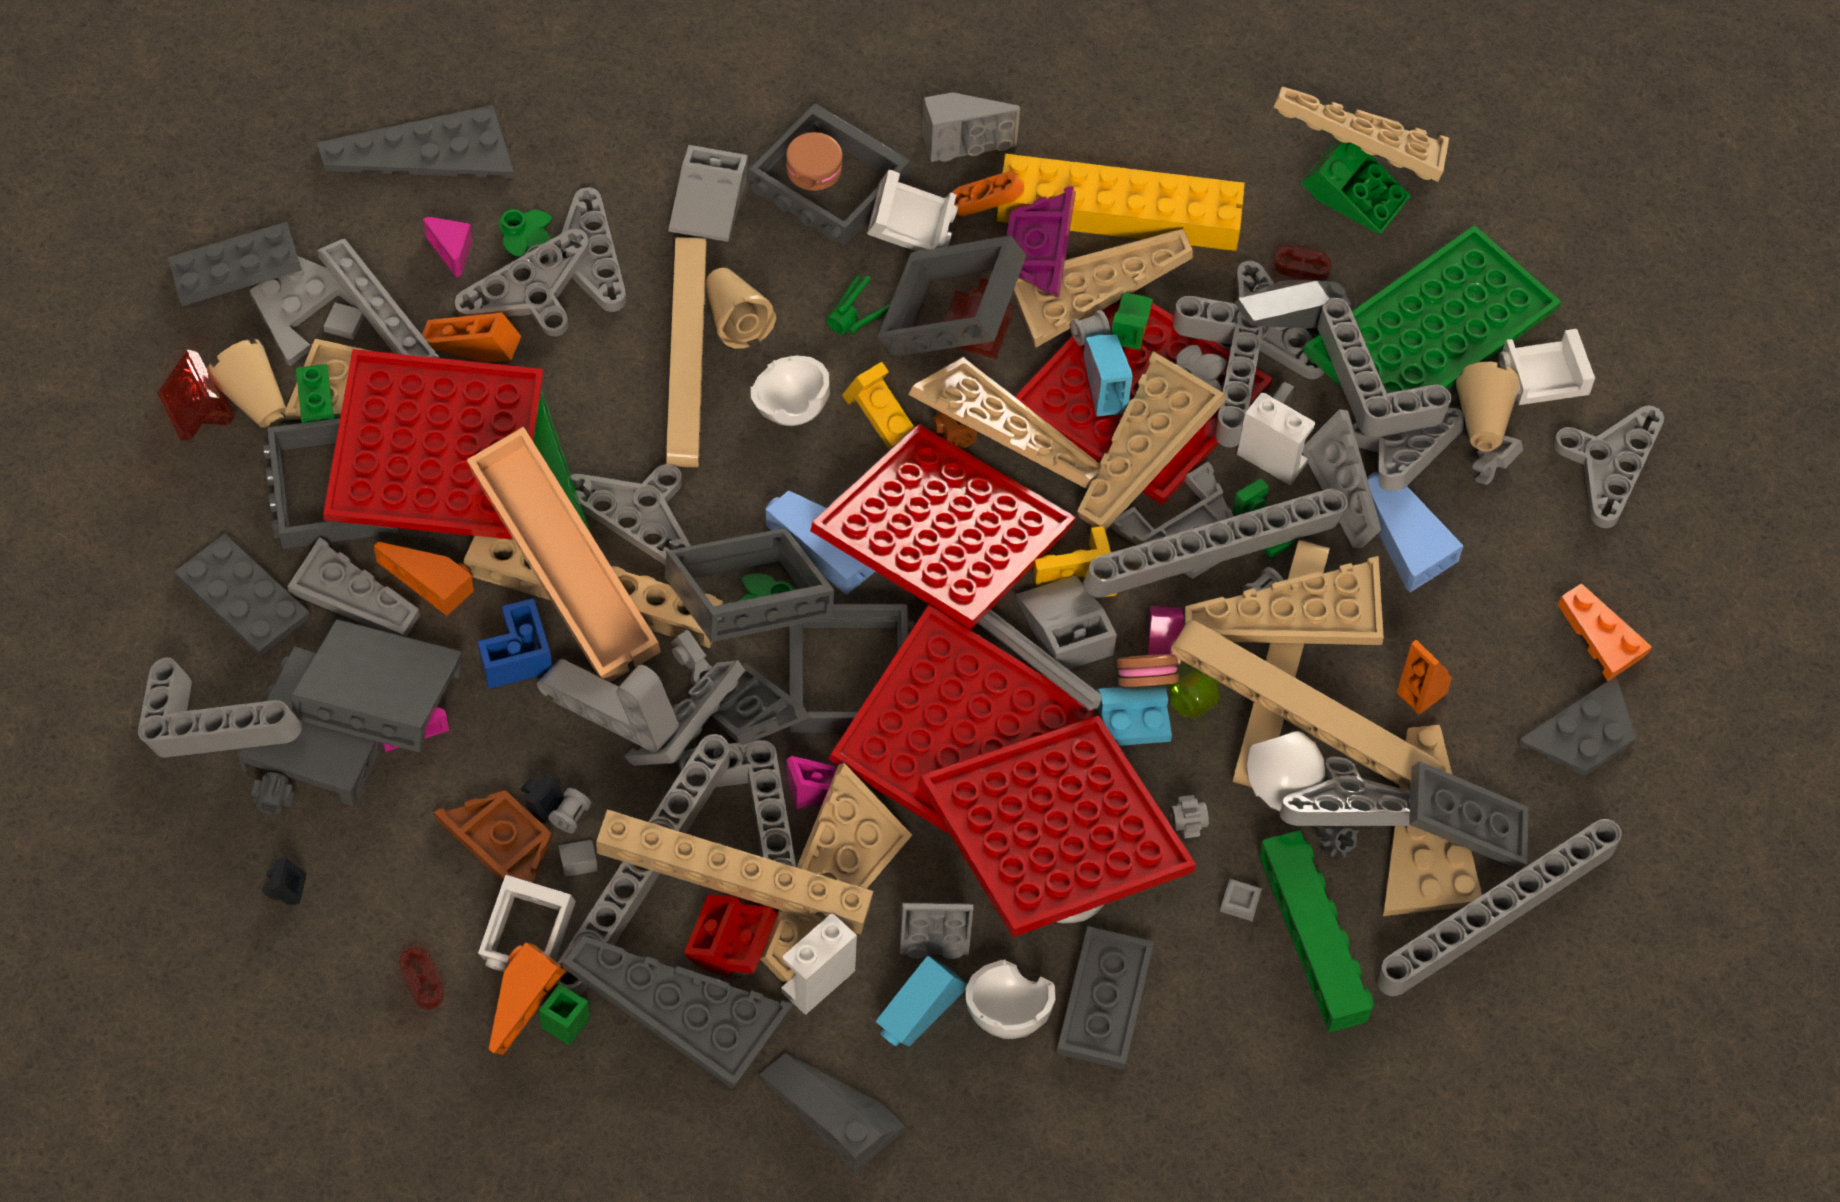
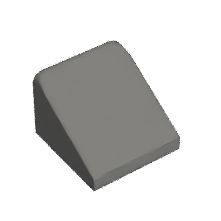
(578, 858)

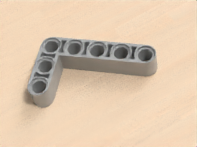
(1224, 324)
(1372, 407)
(632, 710)
(177, 732)
(763, 803)

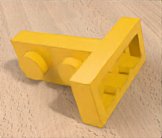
(879, 405)
(1054, 568)

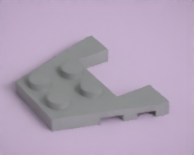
(291, 300)
(1209, 510)

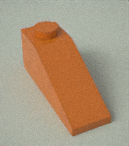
(474, 337)
(428, 574)
(1422, 679)
(522, 991)

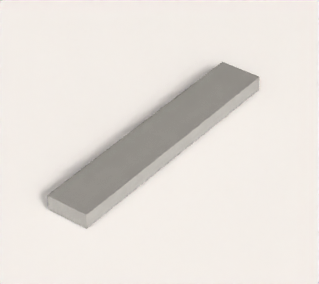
(373, 300)

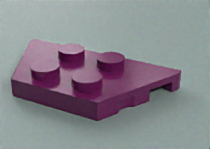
(1043, 236)

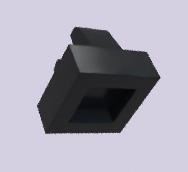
(542, 797)
(285, 882)

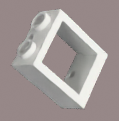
(531, 892)

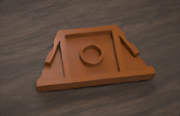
(499, 835)

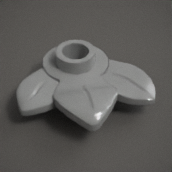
(1205, 367)

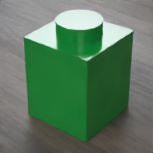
(564, 1014)

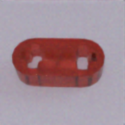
(1302, 263)
(429, 975)

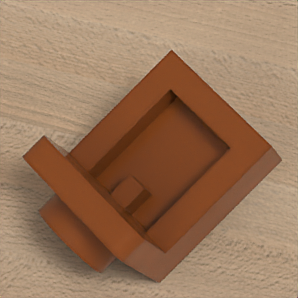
(959, 435)

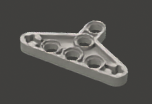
(587, 273)
(543, 278)
(1275, 339)
(1617, 448)
(1410, 452)
(625, 503)
(1346, 800)

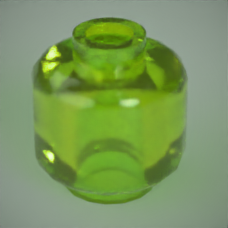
(1195, 694)

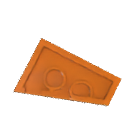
(1608, 635)

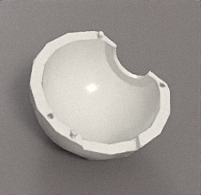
(791, 390)
(1284, 767)
(1007, 1002)

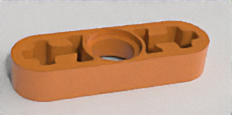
(1001, 190)

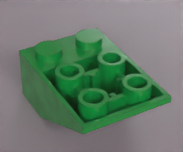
(1356, 186)

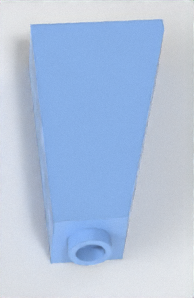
(797, 515)
(1413, 535)

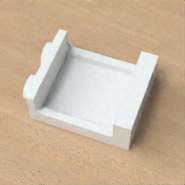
(911, 215)
(1549, 369)
(1275, 438)
(820, 963)

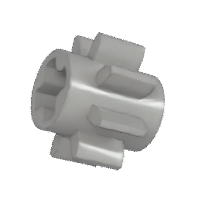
(1189, 816)

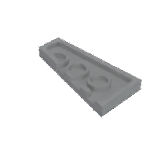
(1339, 466)
(341, 587)
(692, 713)

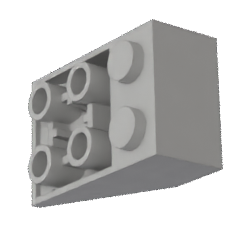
(967, 126)
(708, 193)
(1068, 622)
(935, 929)

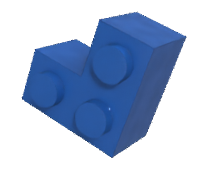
(518, 653)

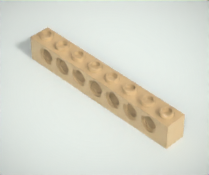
(515, 573)
(732, 871)

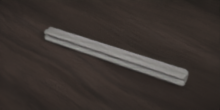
(1041, 660)

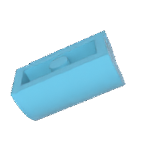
(1136, 714)

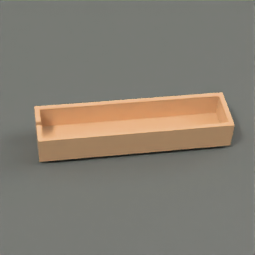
(563, 555)

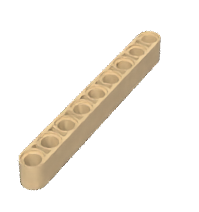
(686, 352)
(1286, 656)
(1299, 704)

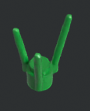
(844, 315)

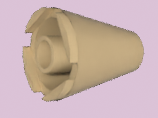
(738, 309)
(249, 382)
(1487, 402)

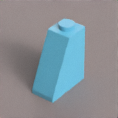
(1107, 374)
(920, 1002)

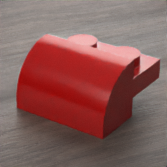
(729, 935)

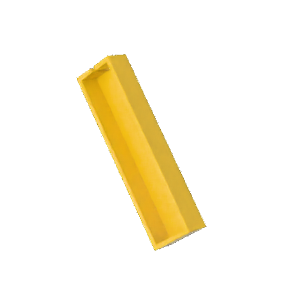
(1133, 200)

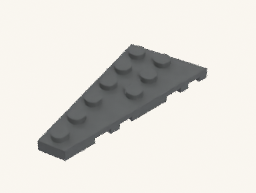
(432, 146)
(690, 1011)

